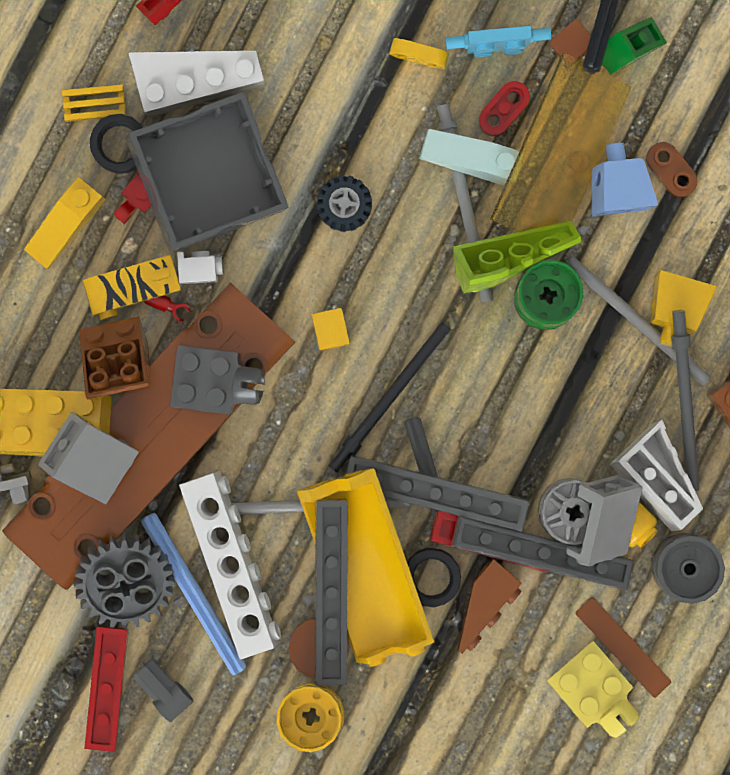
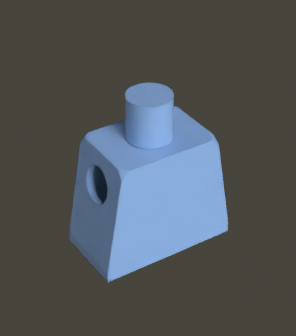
(621, 184)

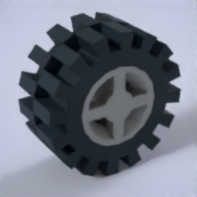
(344, 192)

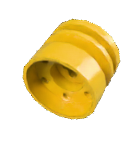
(294, 724)

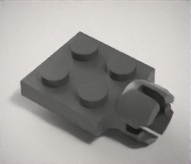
(213, 381)

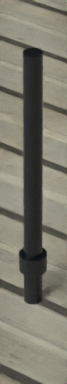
(351, 445)

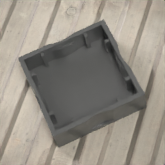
(206, 172)

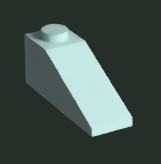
(469, 155)

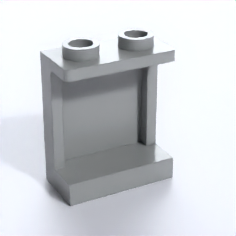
(88, 458)
(610, 519)

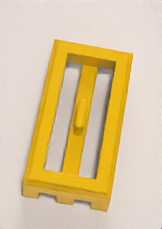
(67, 105)

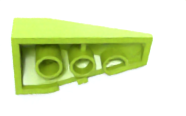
(499, 258)

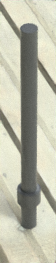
(681, 343)

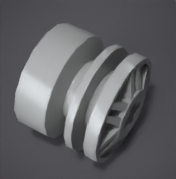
(553, 513)

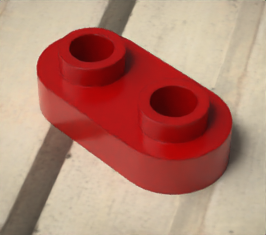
(503, 108)

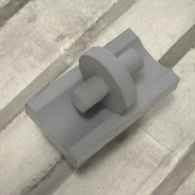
(17, 483)

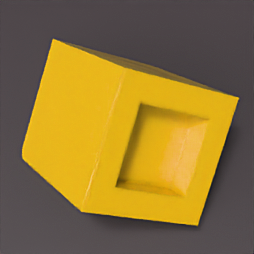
(330, 329)

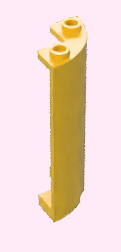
(381, 594)

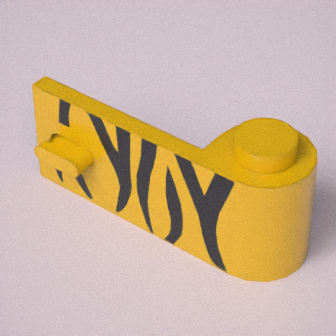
(130, 286)

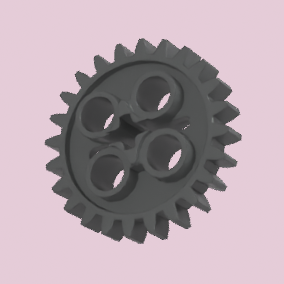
(116, 558)

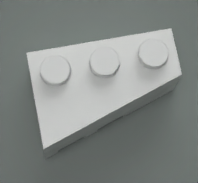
(655, 466)

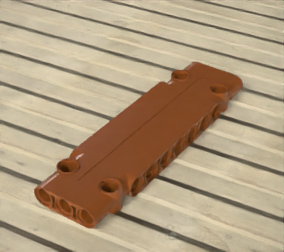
(161, 434)

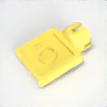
(595, 690)

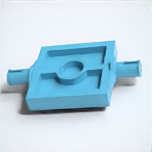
(509, 40)

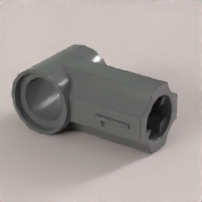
(168, 696)

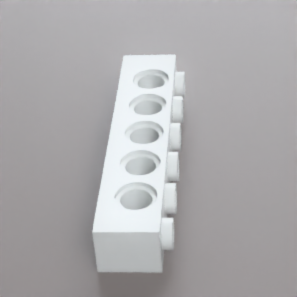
(246, 639)

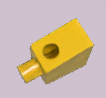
(678, 293)

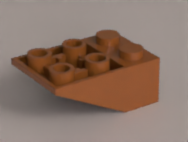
(114, 357)

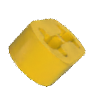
(419, 53)

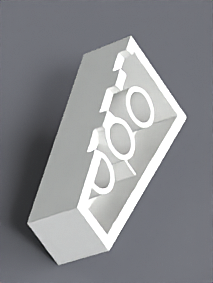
(189, 78)

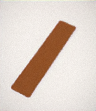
(623, 647)

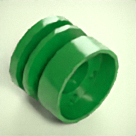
(557, 280)

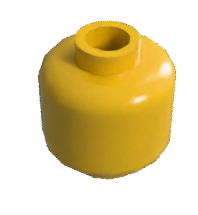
(643, 527)

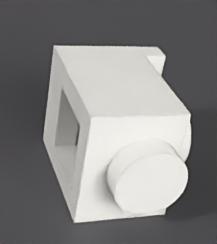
(199, 268)

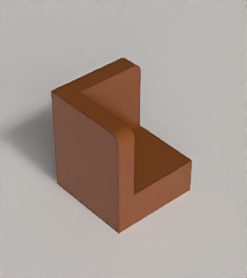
(571, 40)

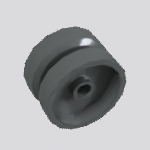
(706, 566)

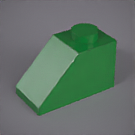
(632, 45)

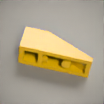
(64, 222)

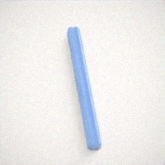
(194, 595)

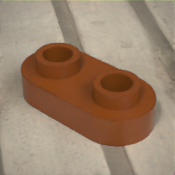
(670, 170)

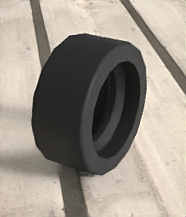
(97, 137)
(455, 575)

